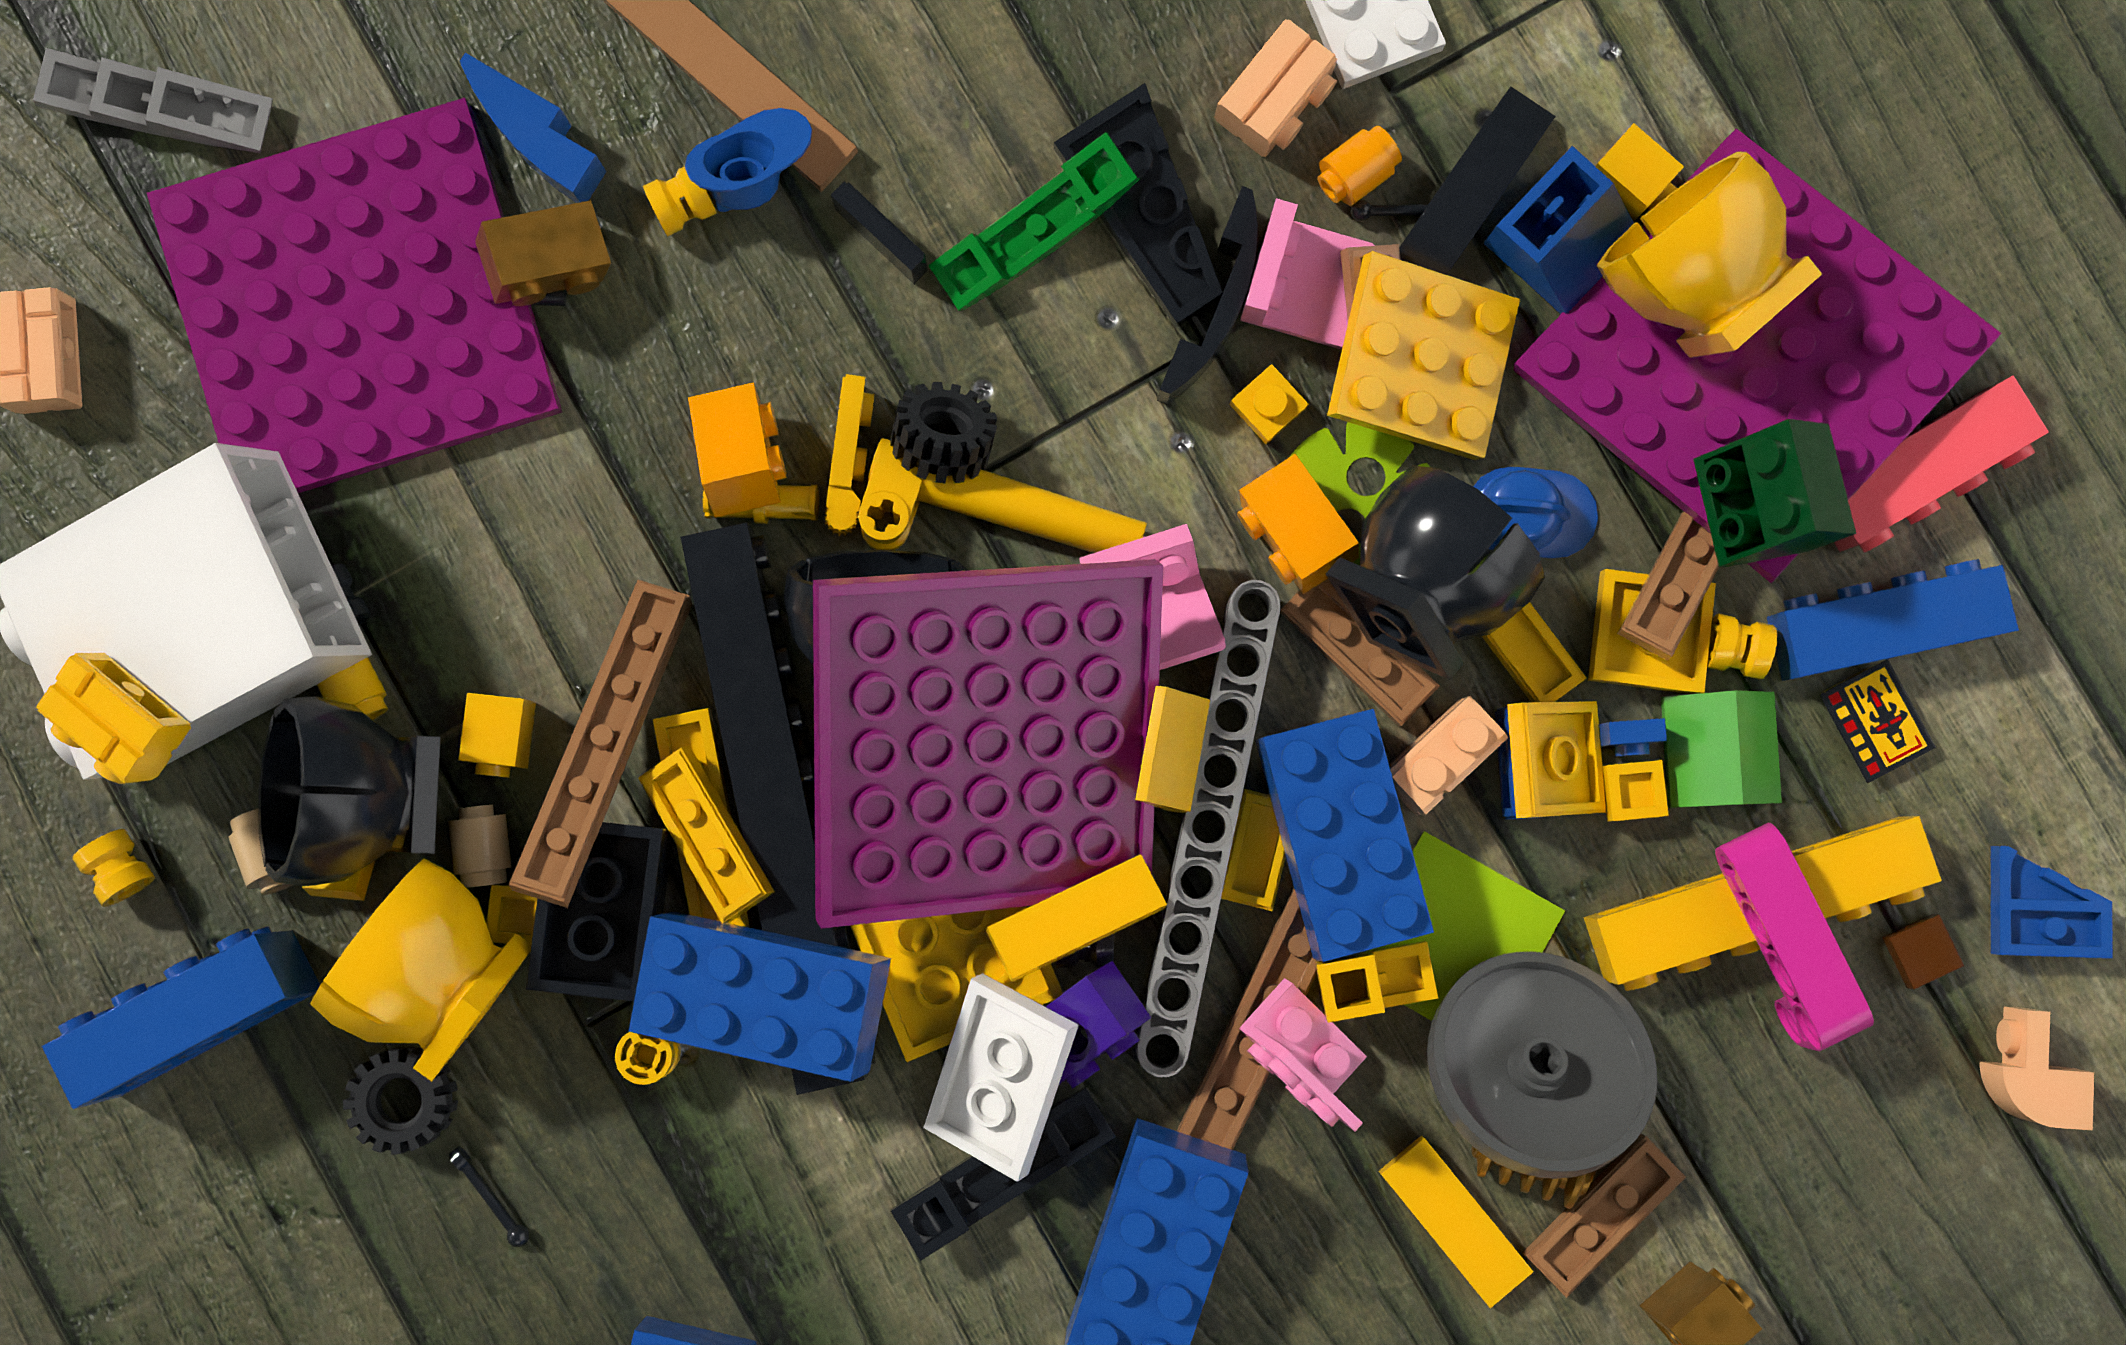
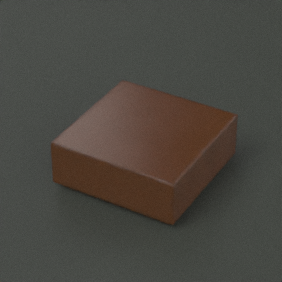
(1923, 951)

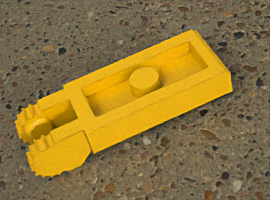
(847, 458)

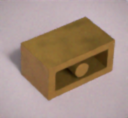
(543, 253)
(1702, 1309)

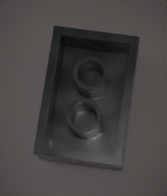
(602, 934)

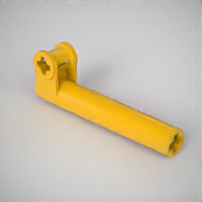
(986, 498)

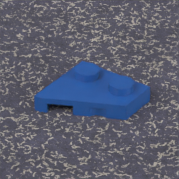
(2043, 912)

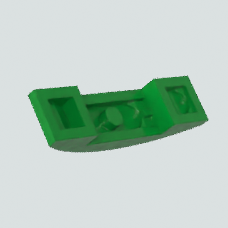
(1036, 225)

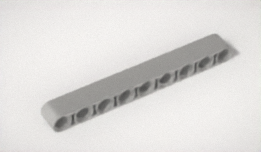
(1213, 856)

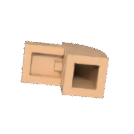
(2025, 1081)

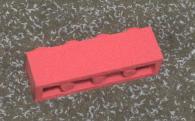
(1943, 458)

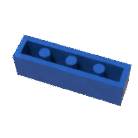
(1892, 621)

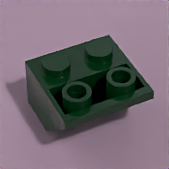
(1774, 493)

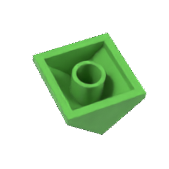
(1721, 749)

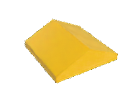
(1172, 750)

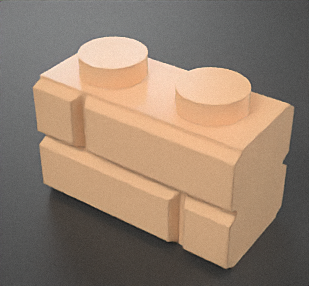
(1276, 88)
(39, 351)
(1445, 755)

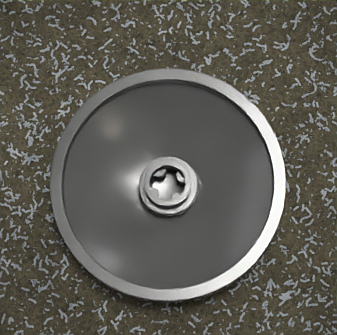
(1542, 1065)

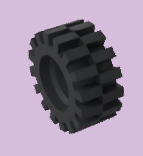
(937, 452)
(374, 1122)

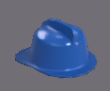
(746, 160)
(1548, 506)

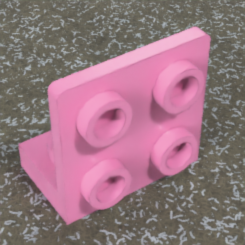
(1299, 280)
(1188, 617)
(1304, 1051)

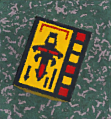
(1877, 720)

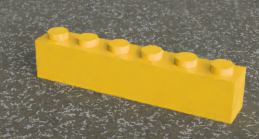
(1704, 918)

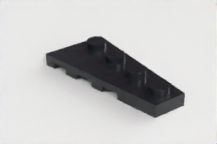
(1153, 215)

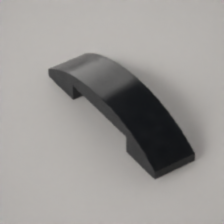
(1476, 183)
(1237, 241)
(974, 1189)

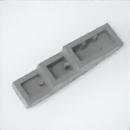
(152, 101)

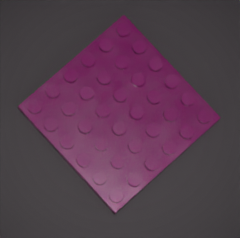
(349, 299)
(1853, 350)
(979, 735)

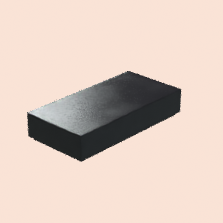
(879, 231)

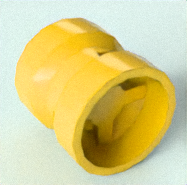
(672, 211)
(1741, 646)
(114, 869)
(657, 1052)

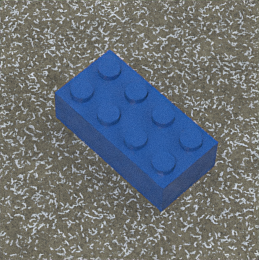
(1344, 836)
(760, 995)
(180, 1017)
(1158, 1241)

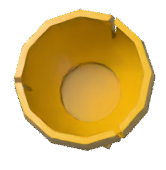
(1712, 258)
(420, 969)

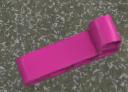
(1818, 987)

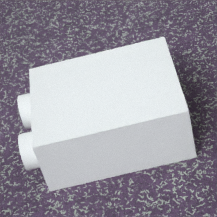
(194, 588)

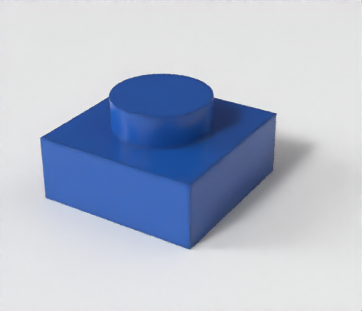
(1633, 736)

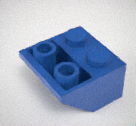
(1562, 230)

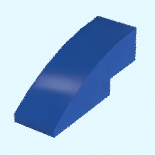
(535, 131)

